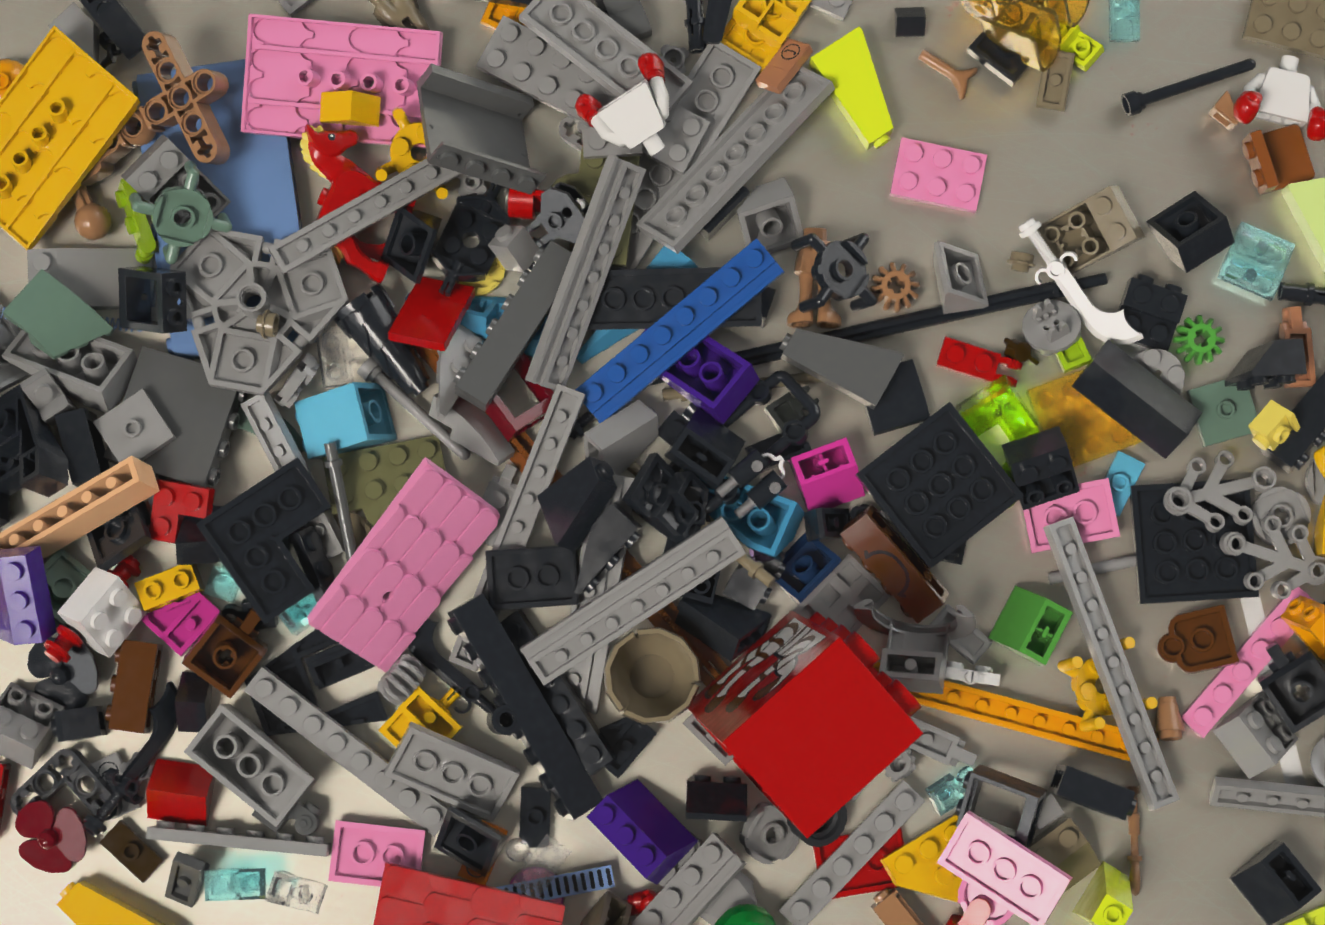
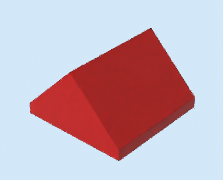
(179, 792)

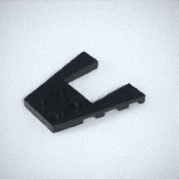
(292, 671)

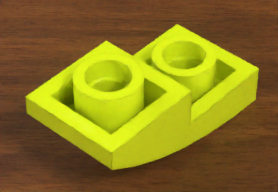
(1084, 47)

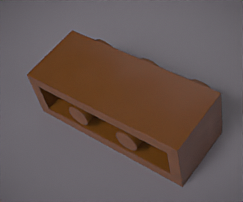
(134, 686)

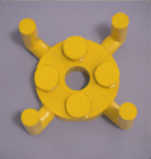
(400, 149)
(1089, 699)

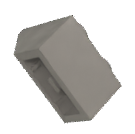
(25, 724)
(1255, 735)

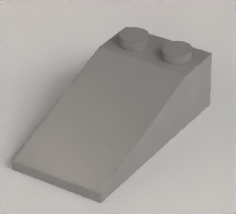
(87, 272)
(91, 375)
(249, 763)

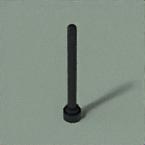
(1135, 102)

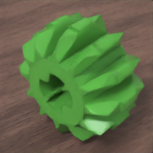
(1203, 350)

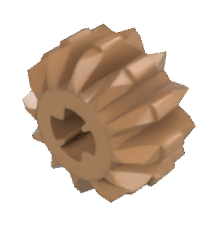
(901, 279)

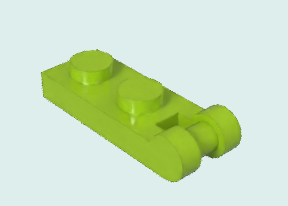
(136, 224)

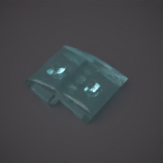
(1256, 261)

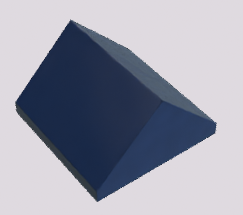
(806, 568)

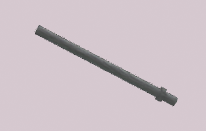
(334, 464)

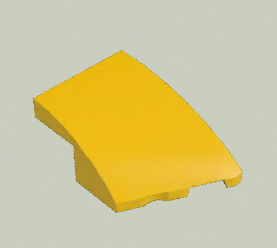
(762, 27)

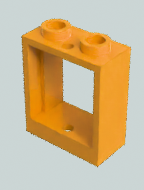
(1308, 622)

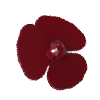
(56, 843)

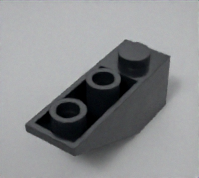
(606, 539)

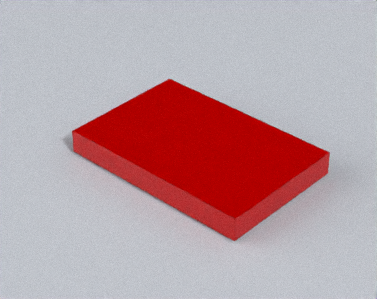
(430, 317)
(872, 875)

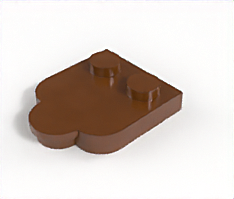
(1199, 641)

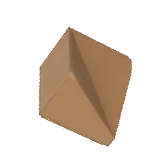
(1223, 112)

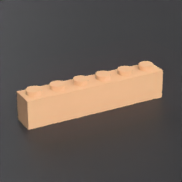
(84, 508)

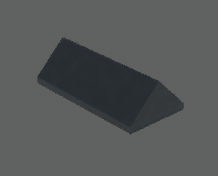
(1137, 399)

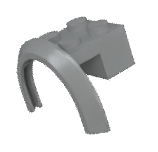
(914, 651)

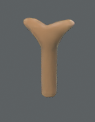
(958, 77)

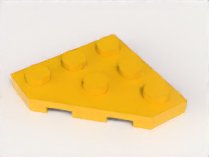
(916, 865)

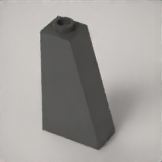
(846, 365)

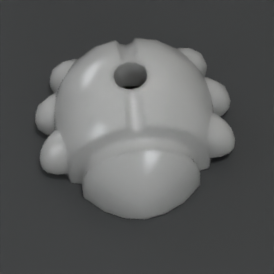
(897, 770)

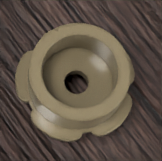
(1021, 261)
(267, 324)

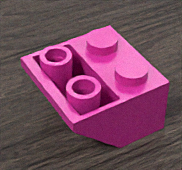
(827, 475)

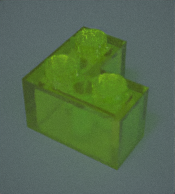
(999, 405)

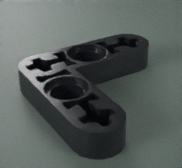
(72, 777)

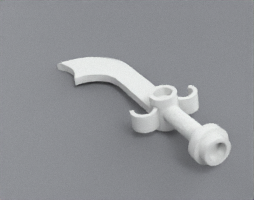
(1100, 323)

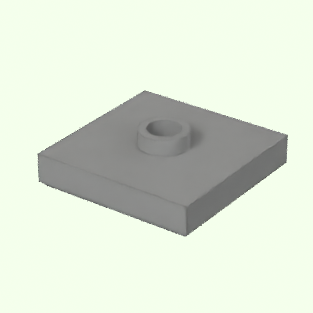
(134, 428)

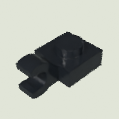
(674, 423)

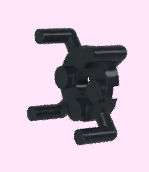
(826, 272)

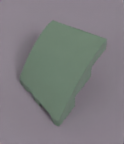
(55, 316)

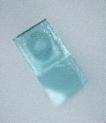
(235, 884)

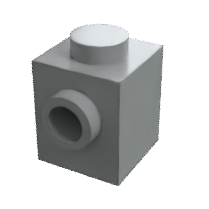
(514, 247)

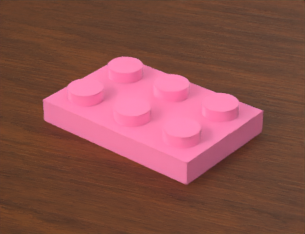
(938, 175)
(1091, 509)
(363, 849)

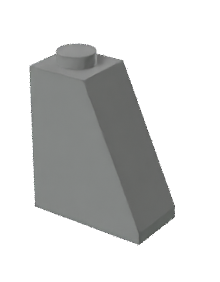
(622, 436)

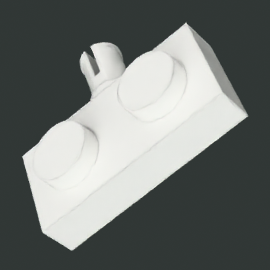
(981, 675)

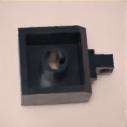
(1280, 683)

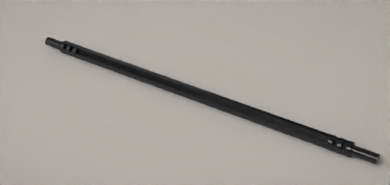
(926, 318)

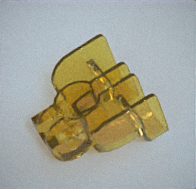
(1027, 26)

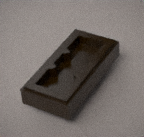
(132, 851)

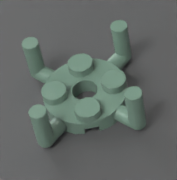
(175, 199)

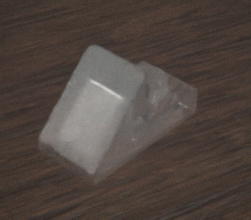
(296, 892)

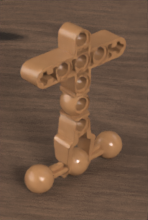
(162, 53)

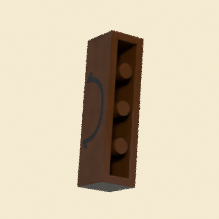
(894, 564)

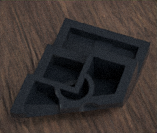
(668, 499)

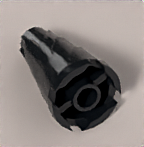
(368, 323)

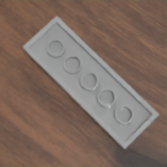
(597, 45)

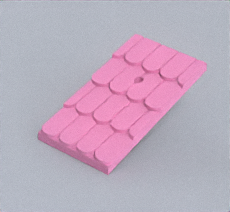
(299, 58)
(404, 566)

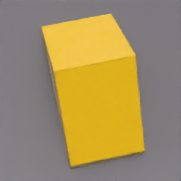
(350, 108)

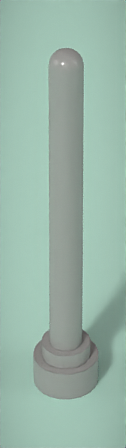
(371, 371)

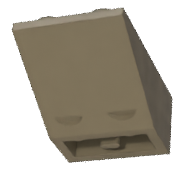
(1092, 229)

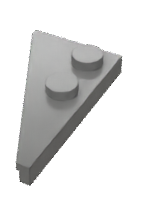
(449, 364)

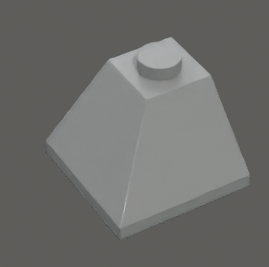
(770, 216)

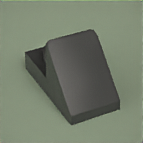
(185, 878)

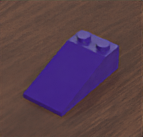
(712, 378)

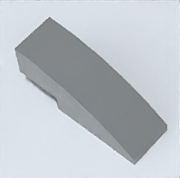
(475, 431)

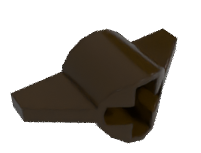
(1019, 351)

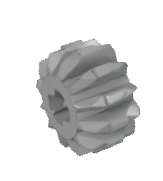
(402, 679)

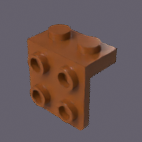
(1277, 158)

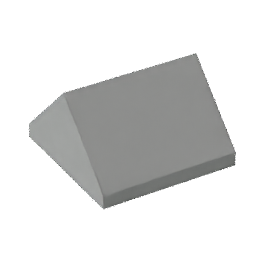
(958, 278)

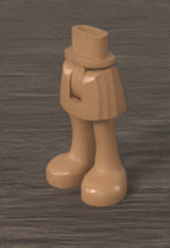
(826, 316)

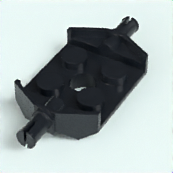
(475, 217)

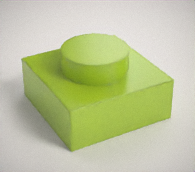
(1074, 356)

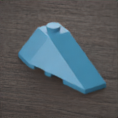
(763, 529)

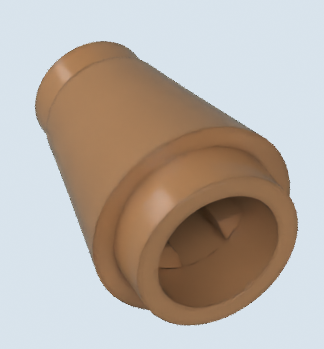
(1168, 720)

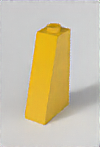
(92, 906)

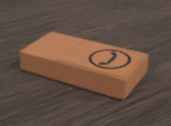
(784, 66)

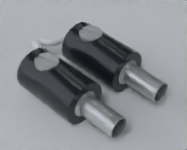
(764, 490)

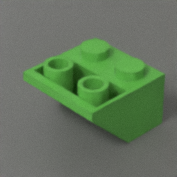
(1030, 625)

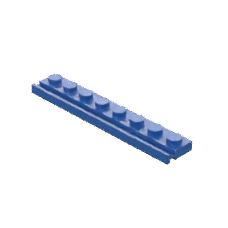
(680, 330)

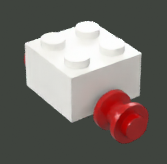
(98, 613)

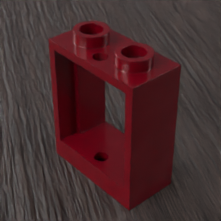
(503, 418)

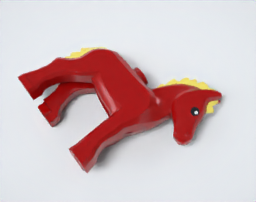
(348, 181)

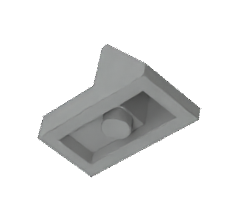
(47, 396)

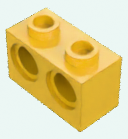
(169, 586)

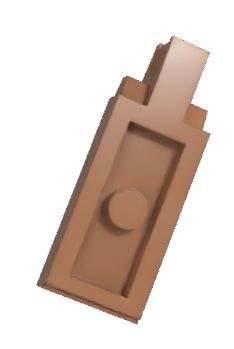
(1294, 328)

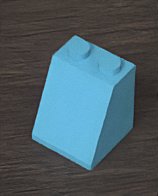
(350, 415)

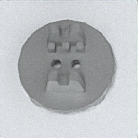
(1058, 336)

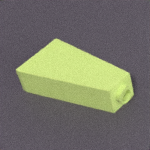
(1307, 205)

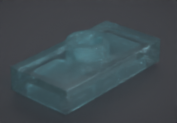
(1124, 21)

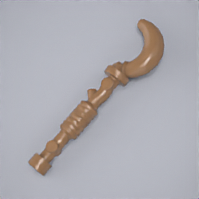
(1134, 831)

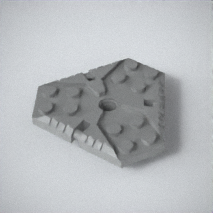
(221, 278)

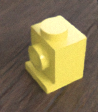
(1273, 426)

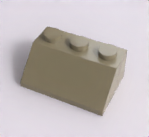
(1066, 849)

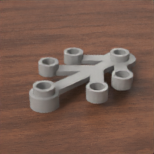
(1215, 492)
(1281, 558)

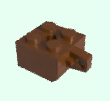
(225, 634)

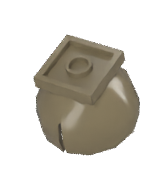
(651, 675)

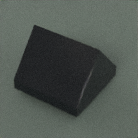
(910, 22)

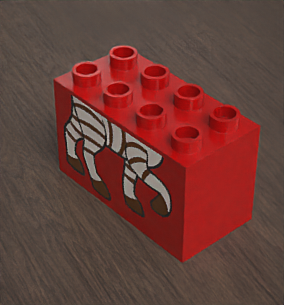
(808, 717)

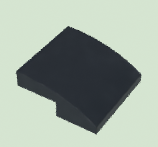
(901, 402)

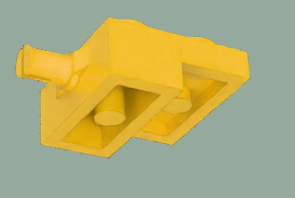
(424, 711)

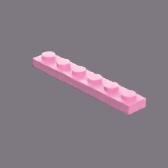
(1234, 679)

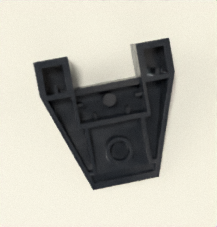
(27, 452)

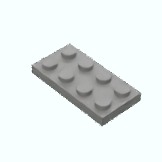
(452, 771)

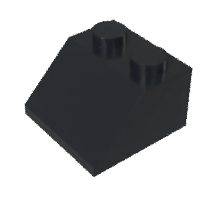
(1191, 231)
(716, 799)

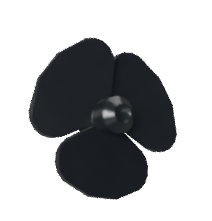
(68, 681)

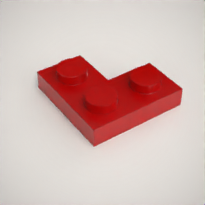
(173, 503)

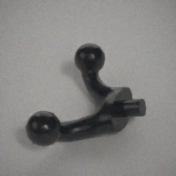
(111, 49)

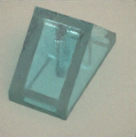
(296, 616)

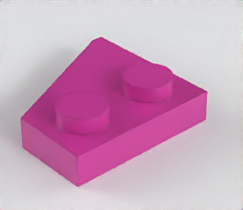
(182, 621)

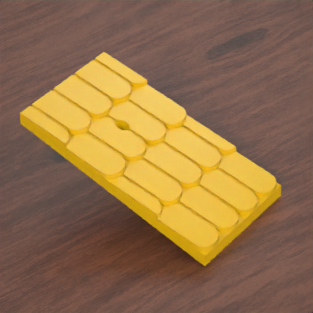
(53, 133)

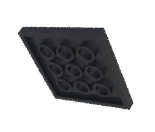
(939, 485)
(1180, 556)

